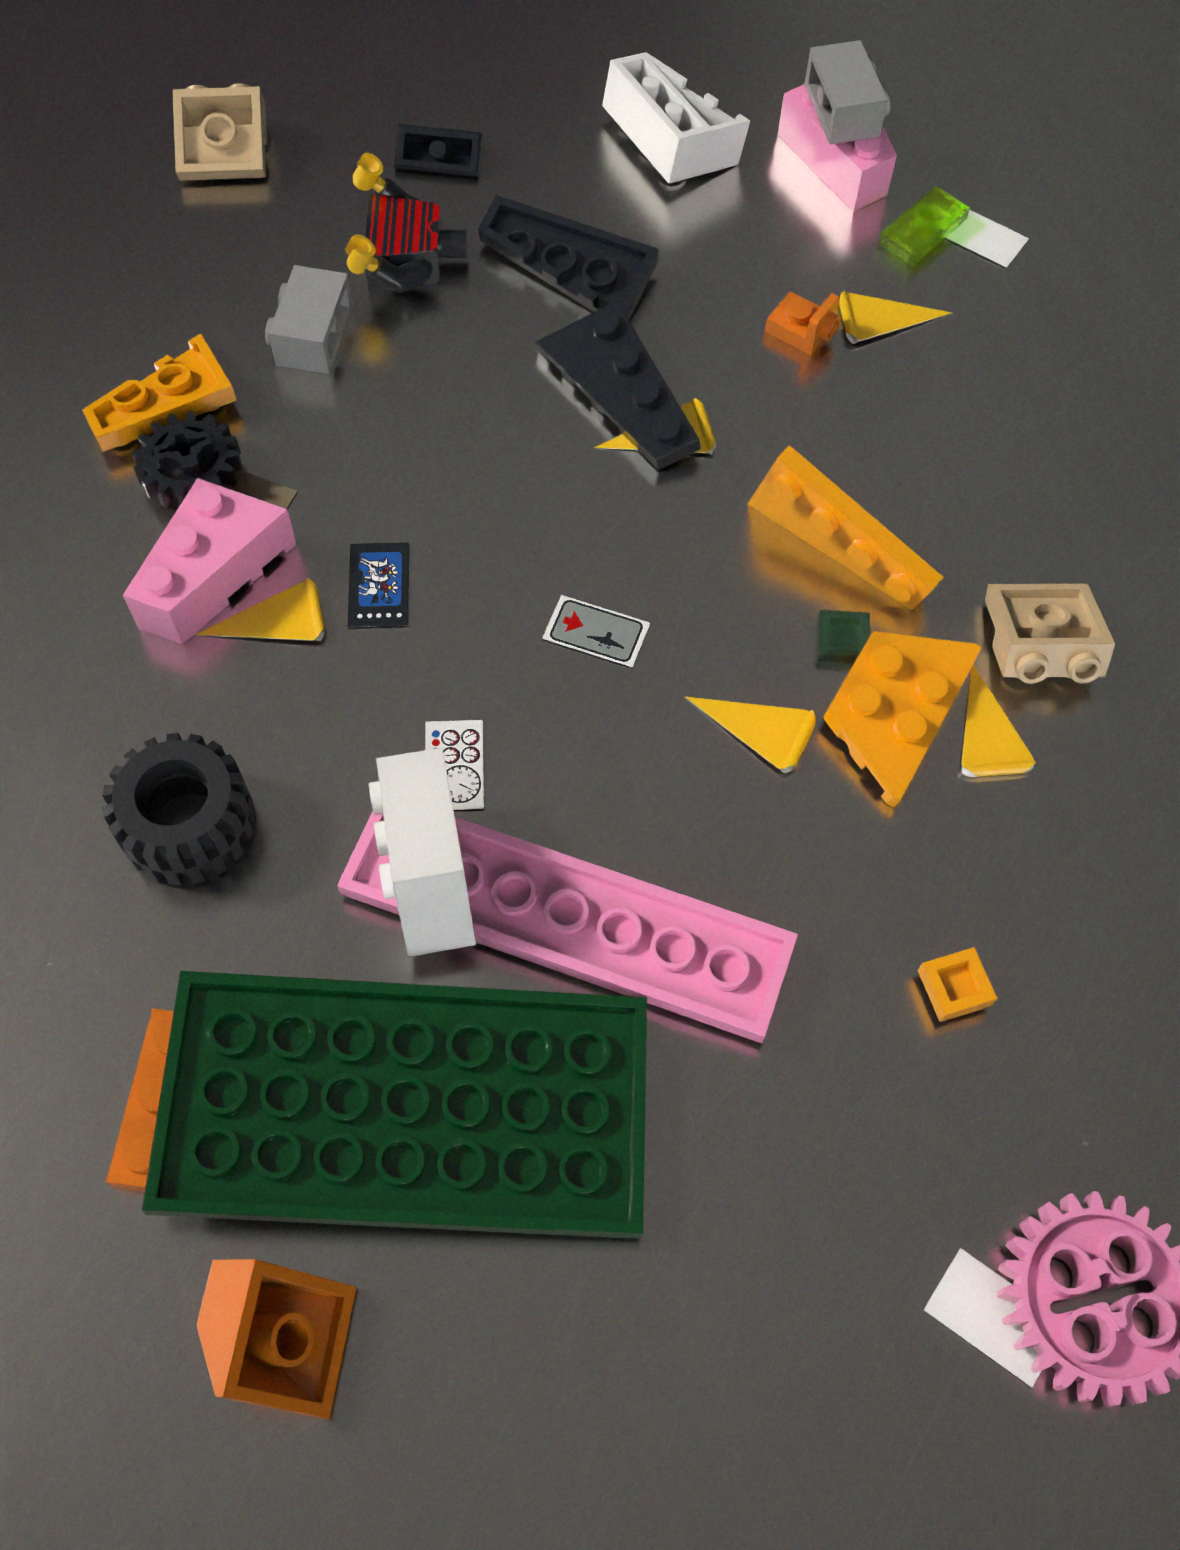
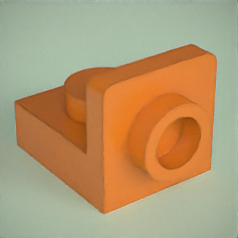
(804, 322)

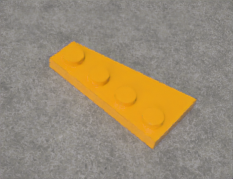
(836, 525)

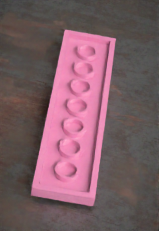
(606, 928)

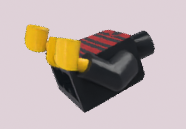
(402, 235)

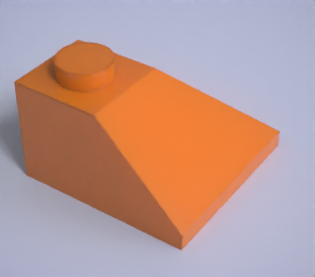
(274, 1335)

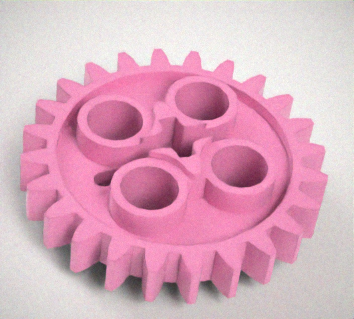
(1121, 1355)

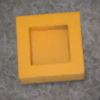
(957, 984)

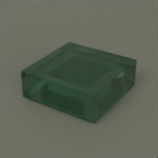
(841, 635)

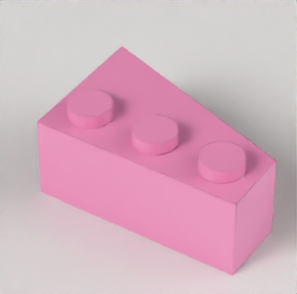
(853, 170)
(205, 557)

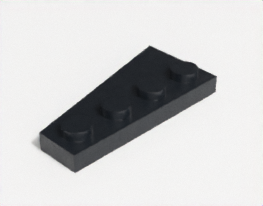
(570, 255)
(622, 381)

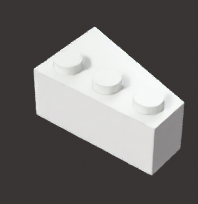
(670, 122)
(422, 851)

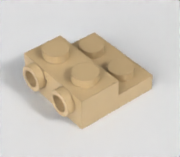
(219, 132)
(1049, 632)

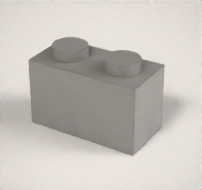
(846, 92)
(309, 319)

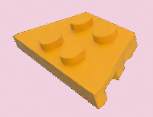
(897, 703)

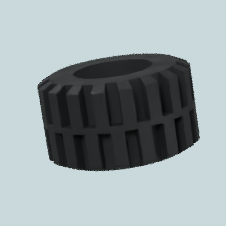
(159, 776)

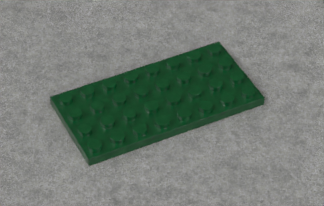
(402, 1106)

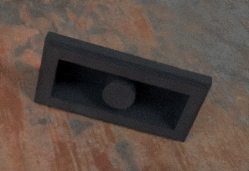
(439, 150)

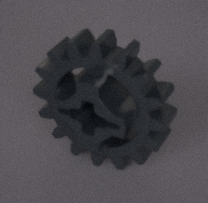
(184, 452)

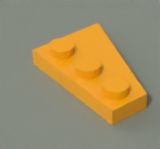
(176, 387)

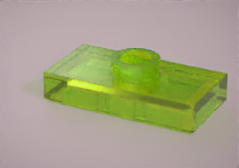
(924, 226)

